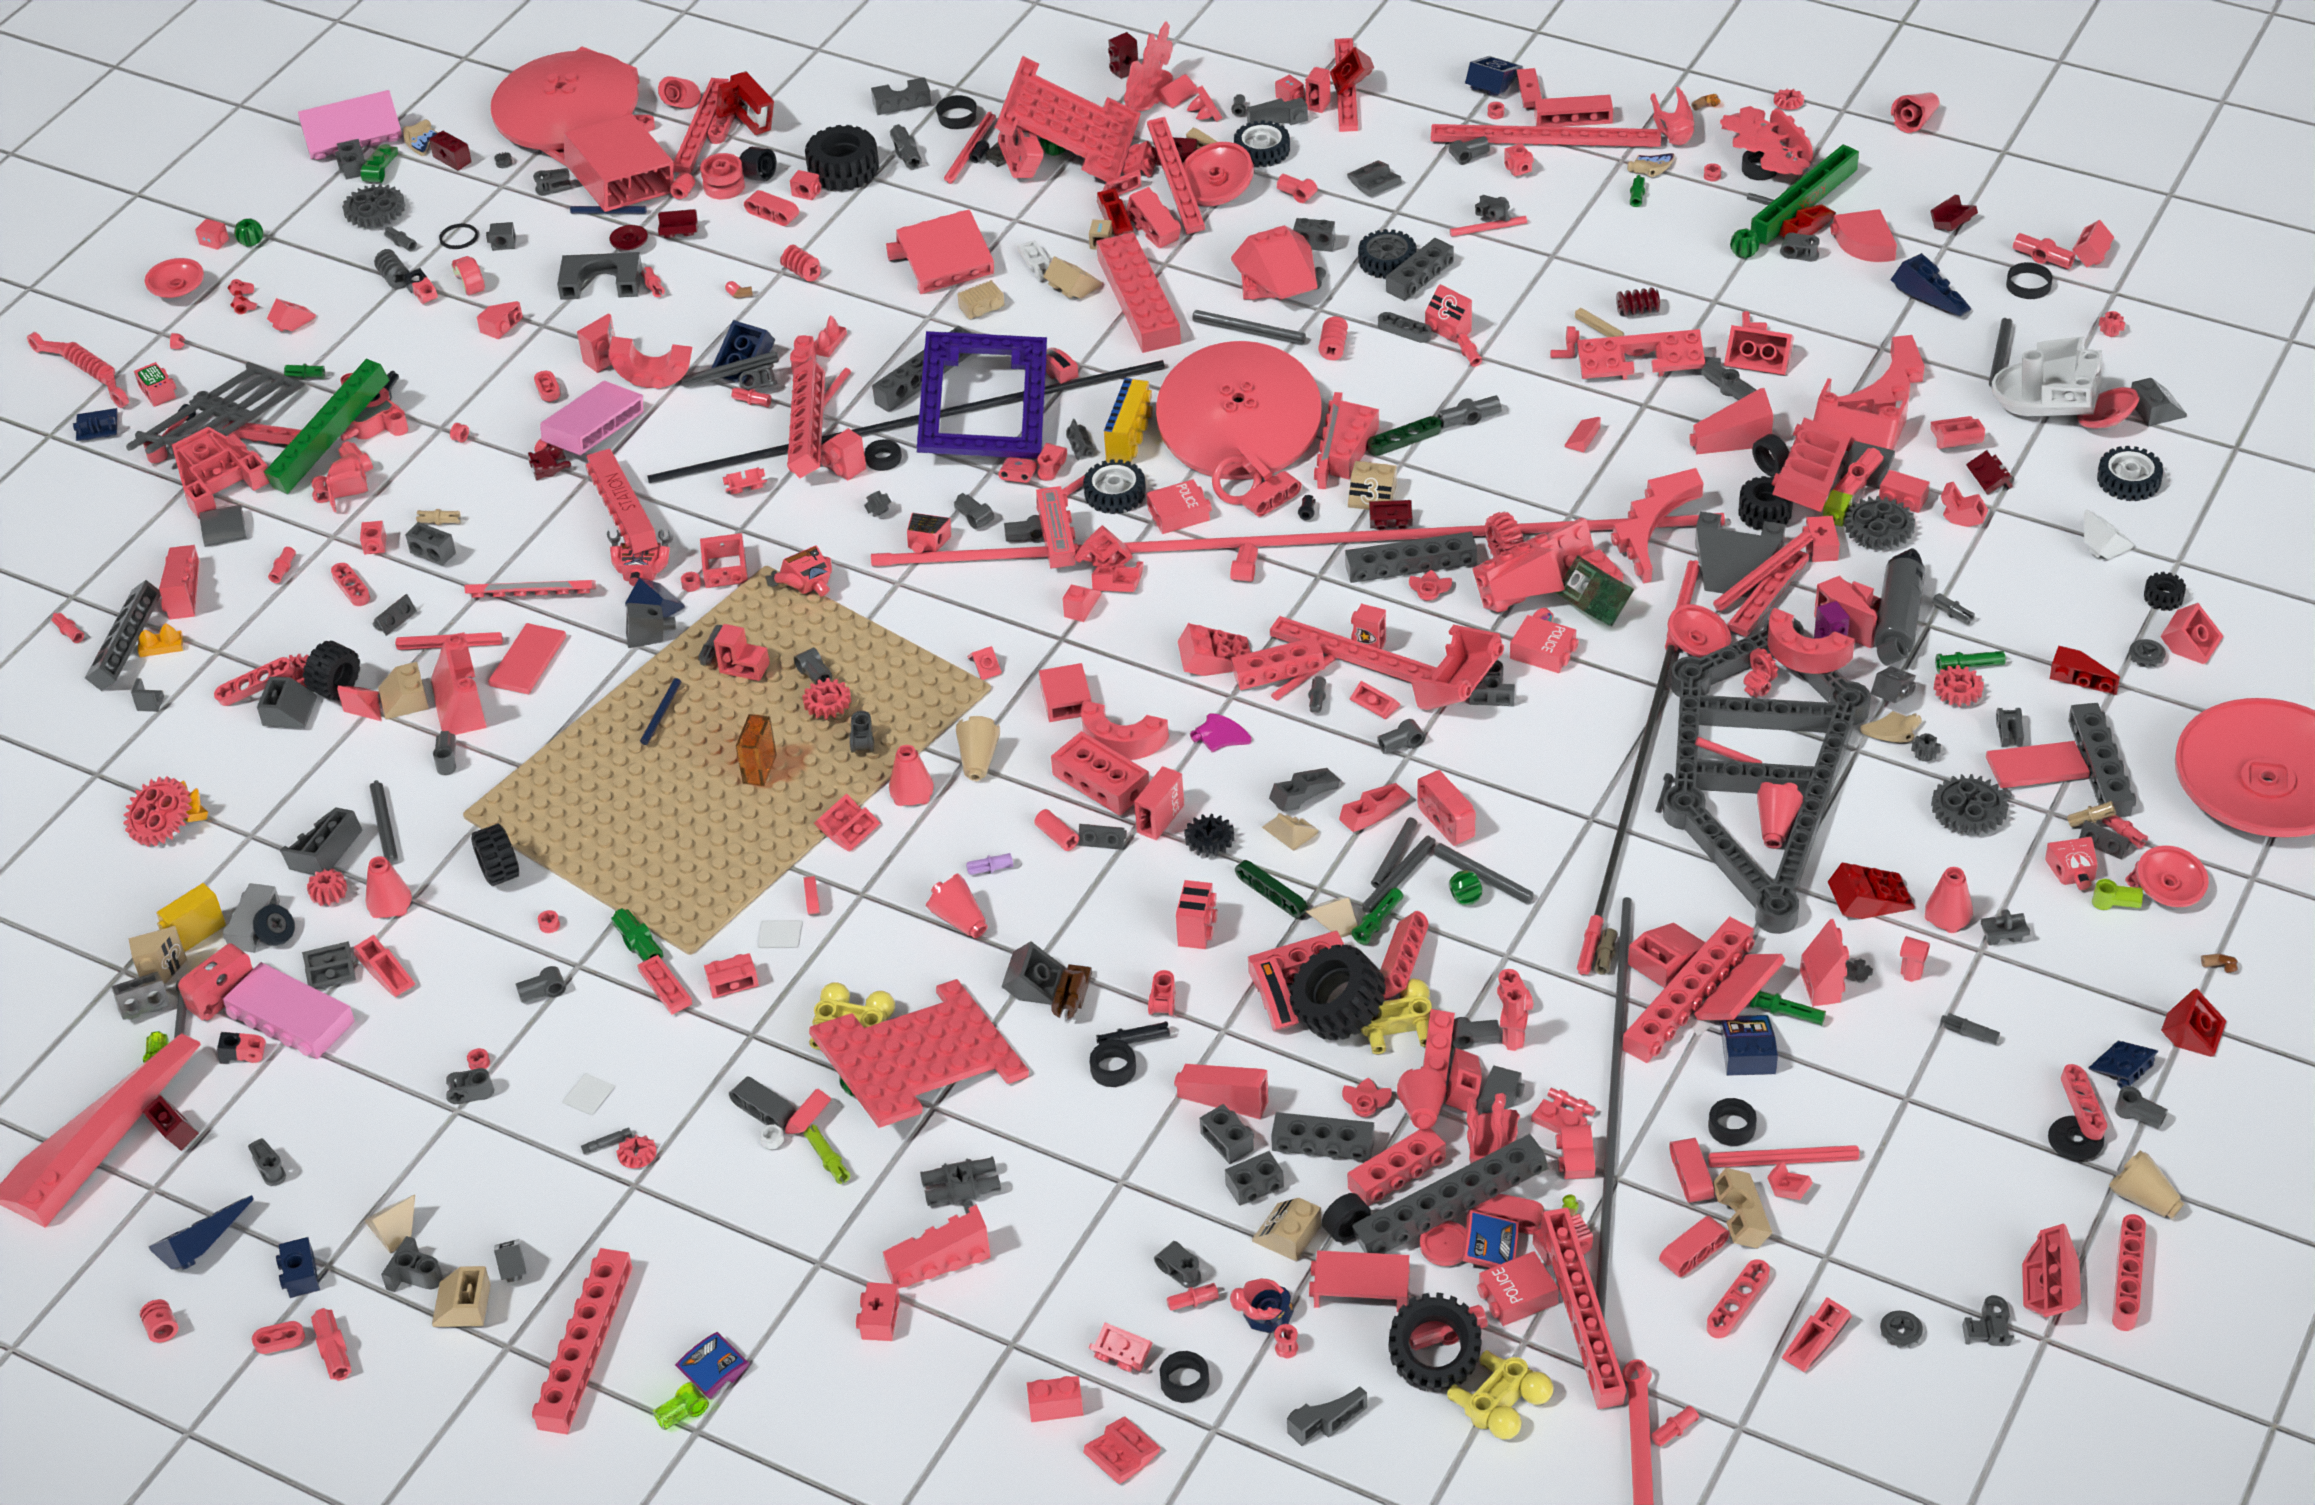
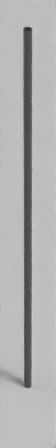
(1605, 1226)

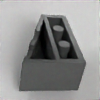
(324, 843)

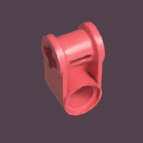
(1050, 461)
(1509, 978)
(1162, 993)

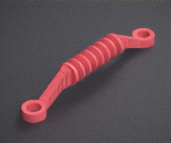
(85, 361)

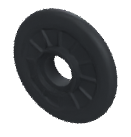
(2076, 1150)

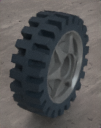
(1384, 251)

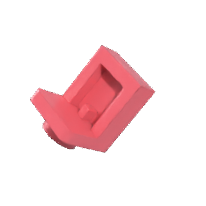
(1788, 1184)

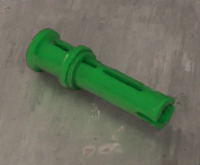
(1969, 660)
(1368, 929)
(1776, 1004)

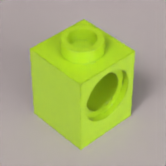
(1837, 506)

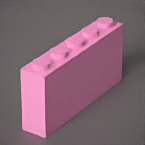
(363, 118)
(591, 417)
(288, 1010)

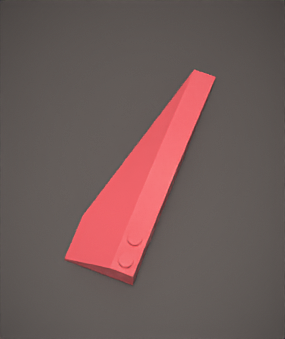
(63, 1162)

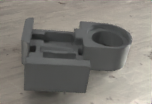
(1991, 1326)

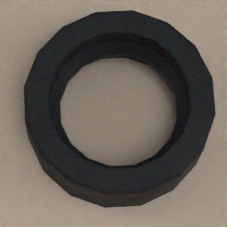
(1755, 171)
(1762, 455)
(1108, 1077)
(1728, 1136)
(1342, 1214)
(1185, 1393)

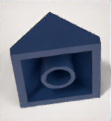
(654, 594)

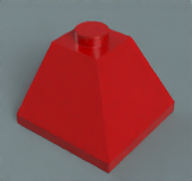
(1351, 70)
(2194, 1024)

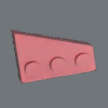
(1152, 217)

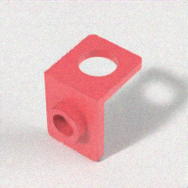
(986, 663)

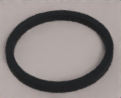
(457, 226)

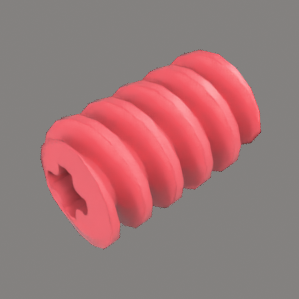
(801, 263)
(1333, 338)

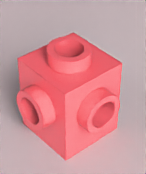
(1518, 159)

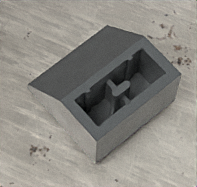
(285, 703)

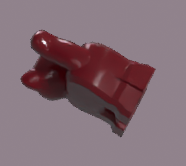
(545, 464)

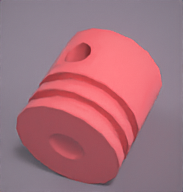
(158, 1318)

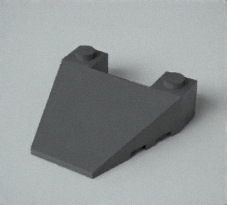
(1732, 555)

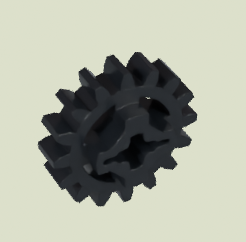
(1209, 835)

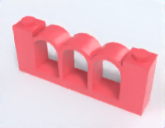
(1811, 464)

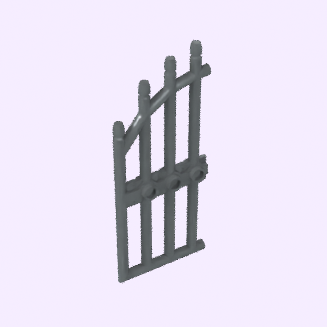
(223, 408)

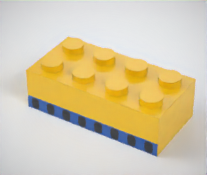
(1128, 420)

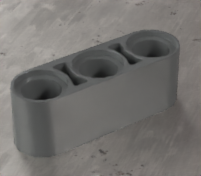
(761, 1102)

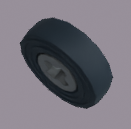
(263, 925)

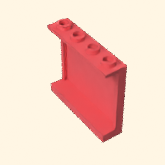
(945, 251)

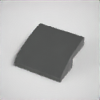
(1374, 178)
(1881, 471)
(222, 525)
(329, 965)

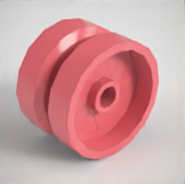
(722, 176)

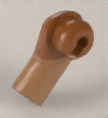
(2229, 962)

